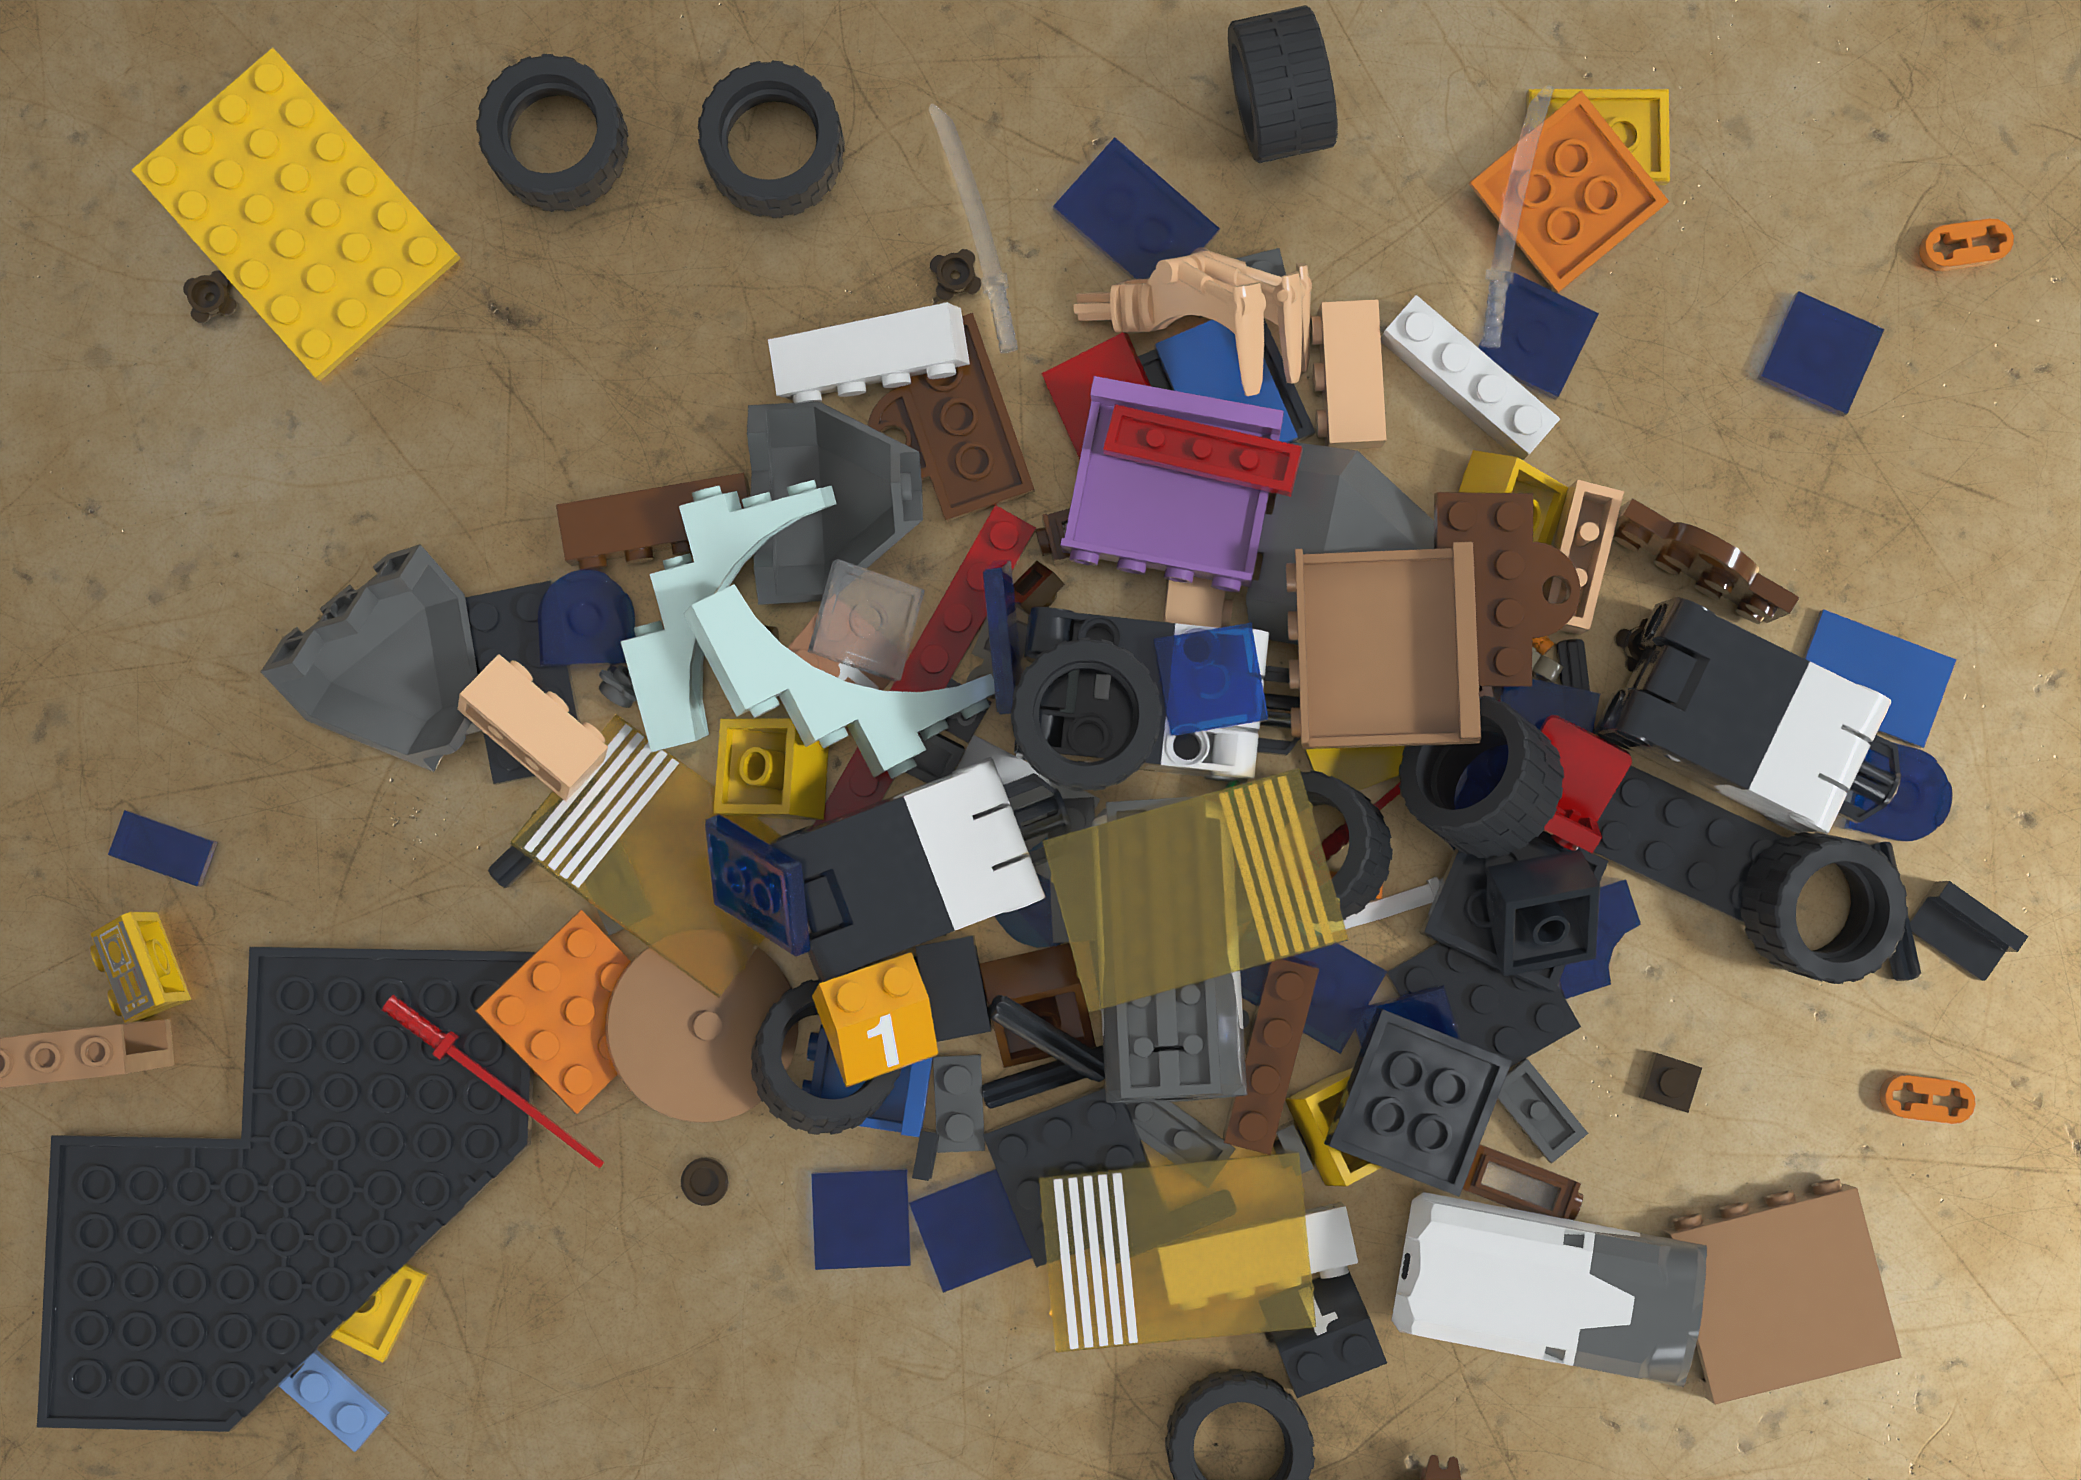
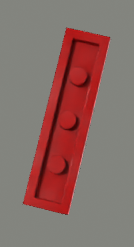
(1203, 450)

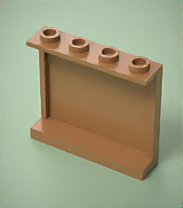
(1385, 648)
(85, 1053)
(1788, 1292)

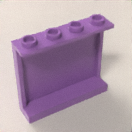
(1163, 515)

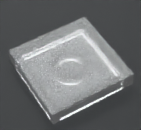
(866, 620)

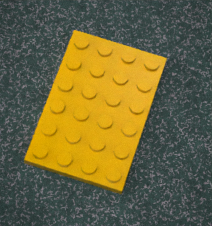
(295, 214)

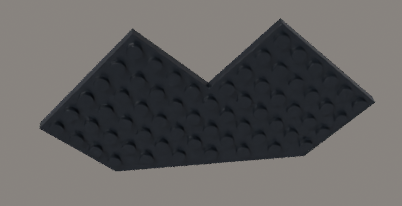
(219, 1265)

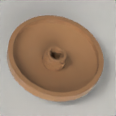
(686, 1046)

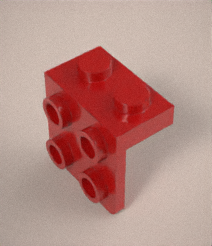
(1590, 779)

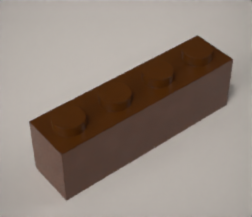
(634, 522)
(1271, 1053)

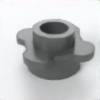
(617, 686)

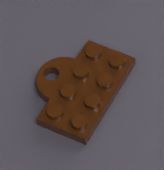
(960, 433)
(1705, 558)
(1507, 579)

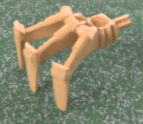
(1222, 291)

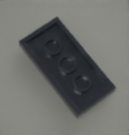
(508, 626)
(1681, 841)

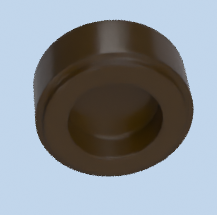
(705, 1181)

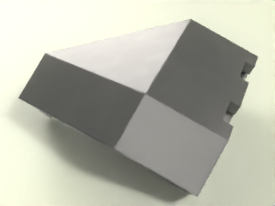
(873, 487)
(1334, 508)
(386, 662)

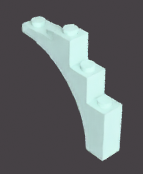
(722, 537)
(759, 668)

